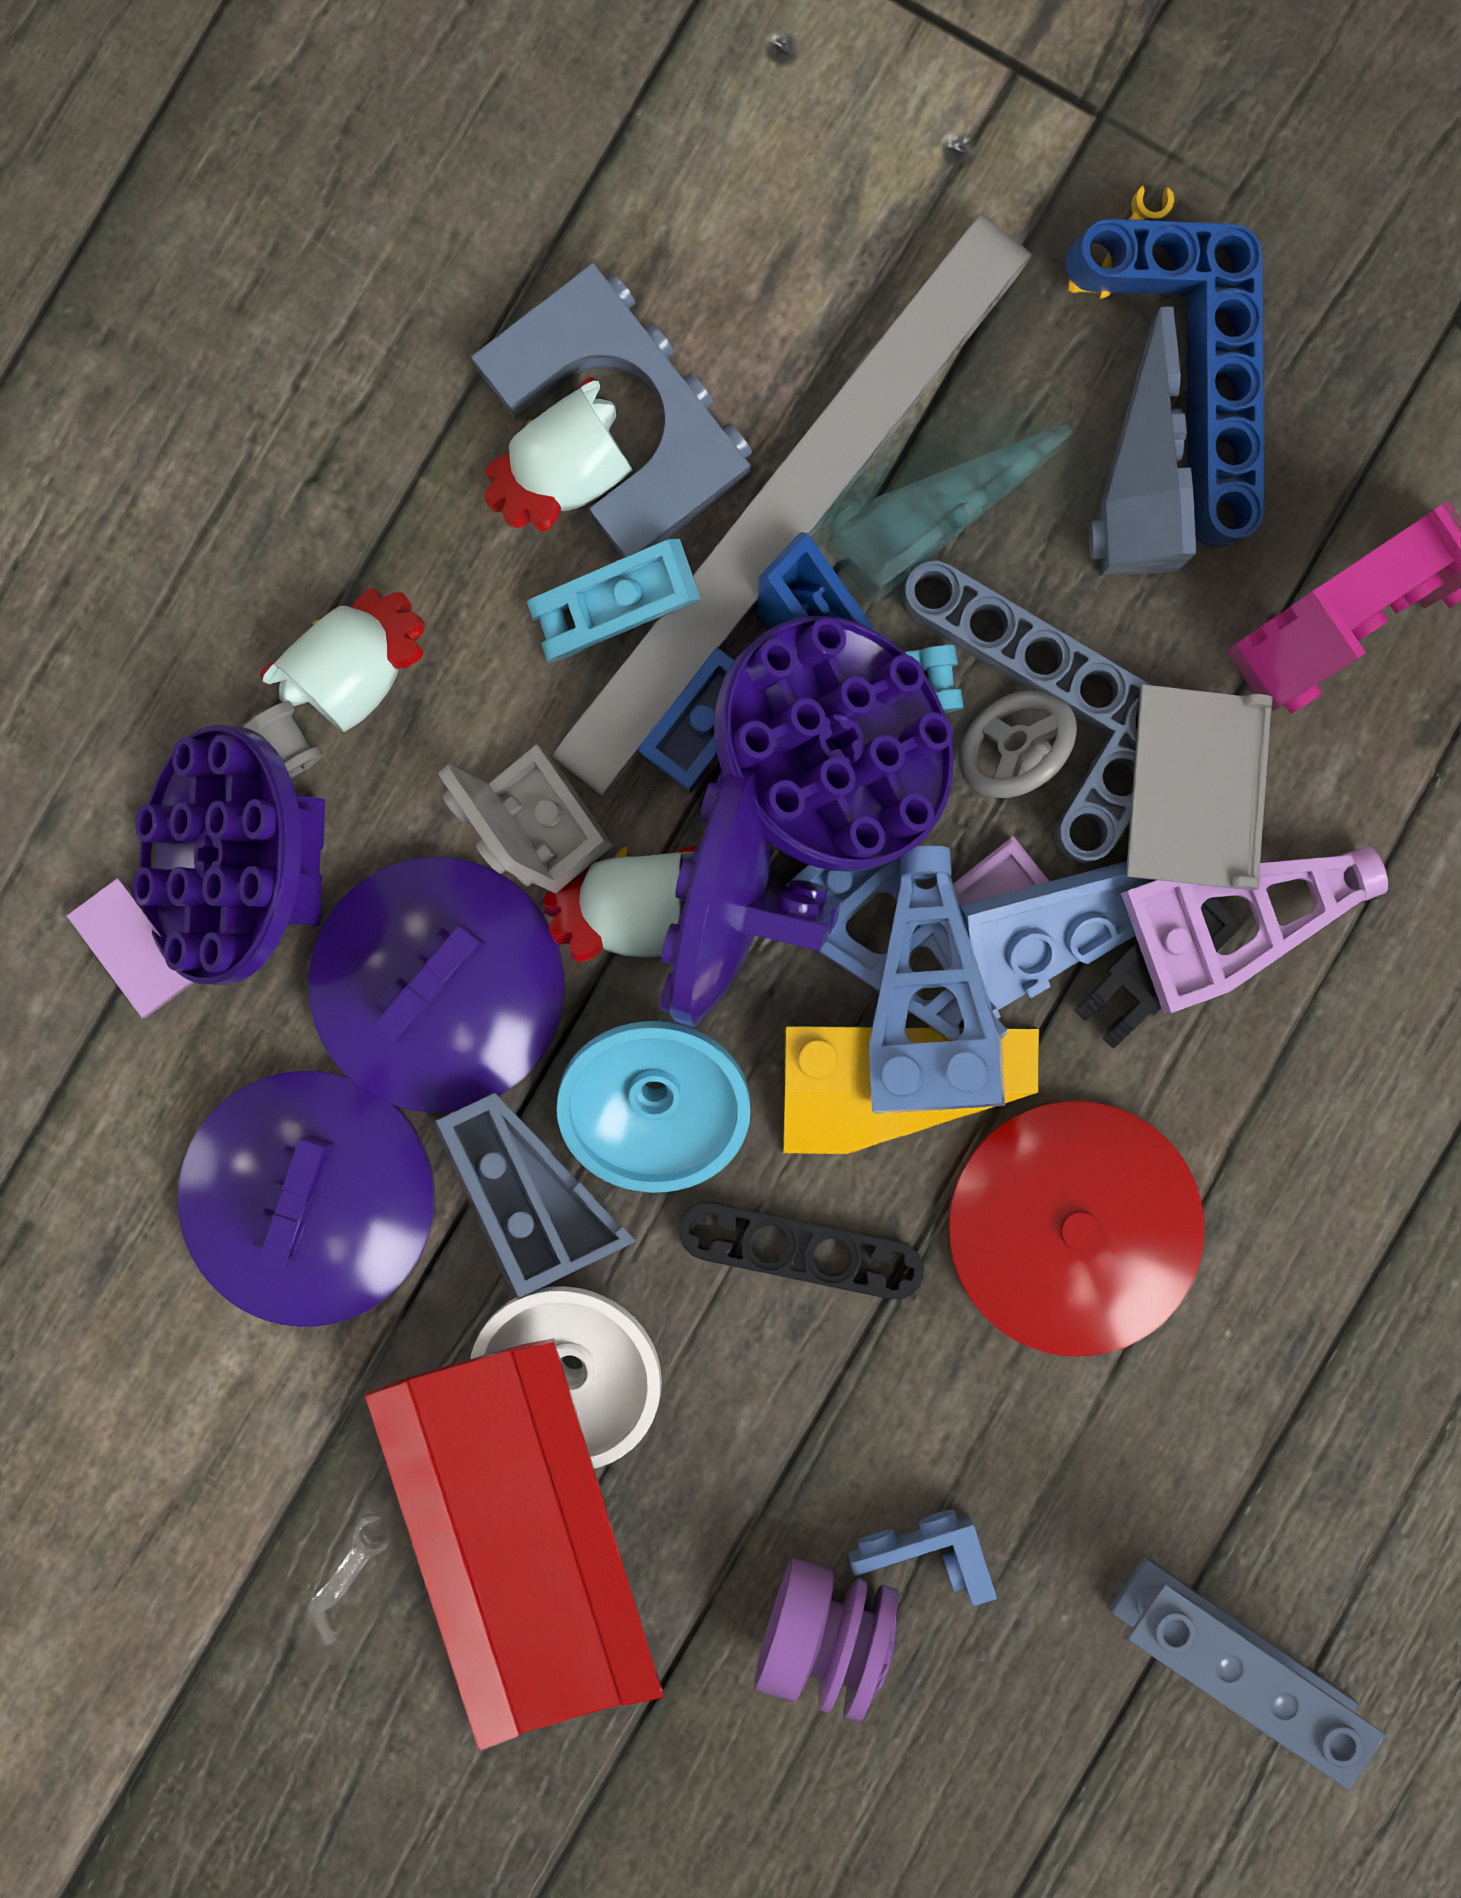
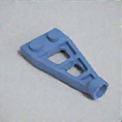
(856, 891)
(933, 1073)

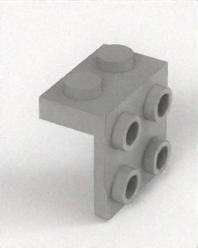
(528, 820)

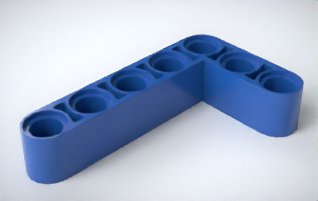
(1208, 349)

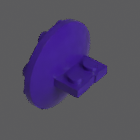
(840, 740)
(229, 855)
(733, 903)
(436, 984)
(306, 1198)

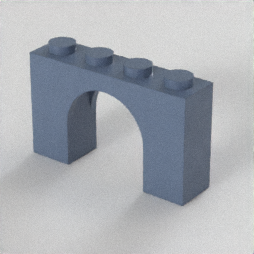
(592, 328)

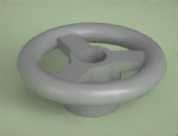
(1025, 752)

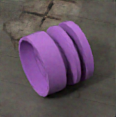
(827, 1640)

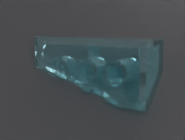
(912, 524)

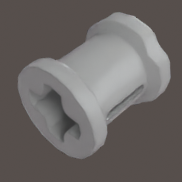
(285, 736)

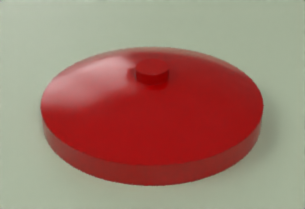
(1076, 1228)

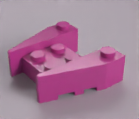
(1325, 626)

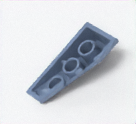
(1148, 500)

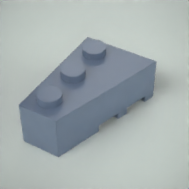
(524, 1198)

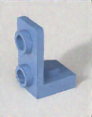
(964, 1565)

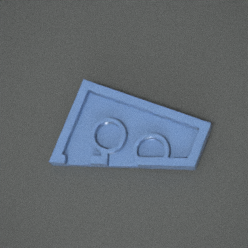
(1047, 928)

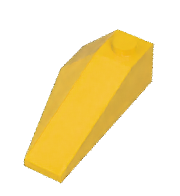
(831, 1088)

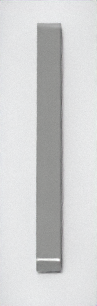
(795, 500)

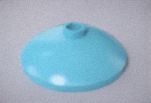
(646, 1134)

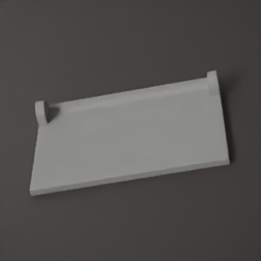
(1199, 787)

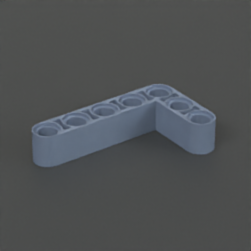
(1074, 663)

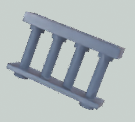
(1246, 1673)

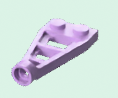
(1179, 945)

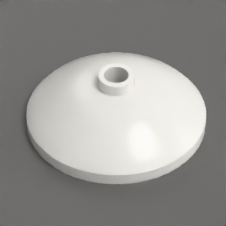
(620, 1372)

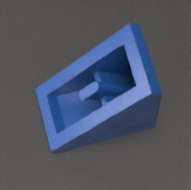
(803, 586)

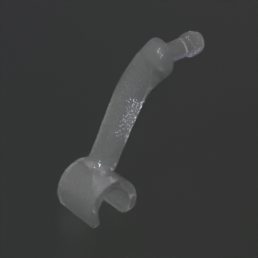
(344, 1577)

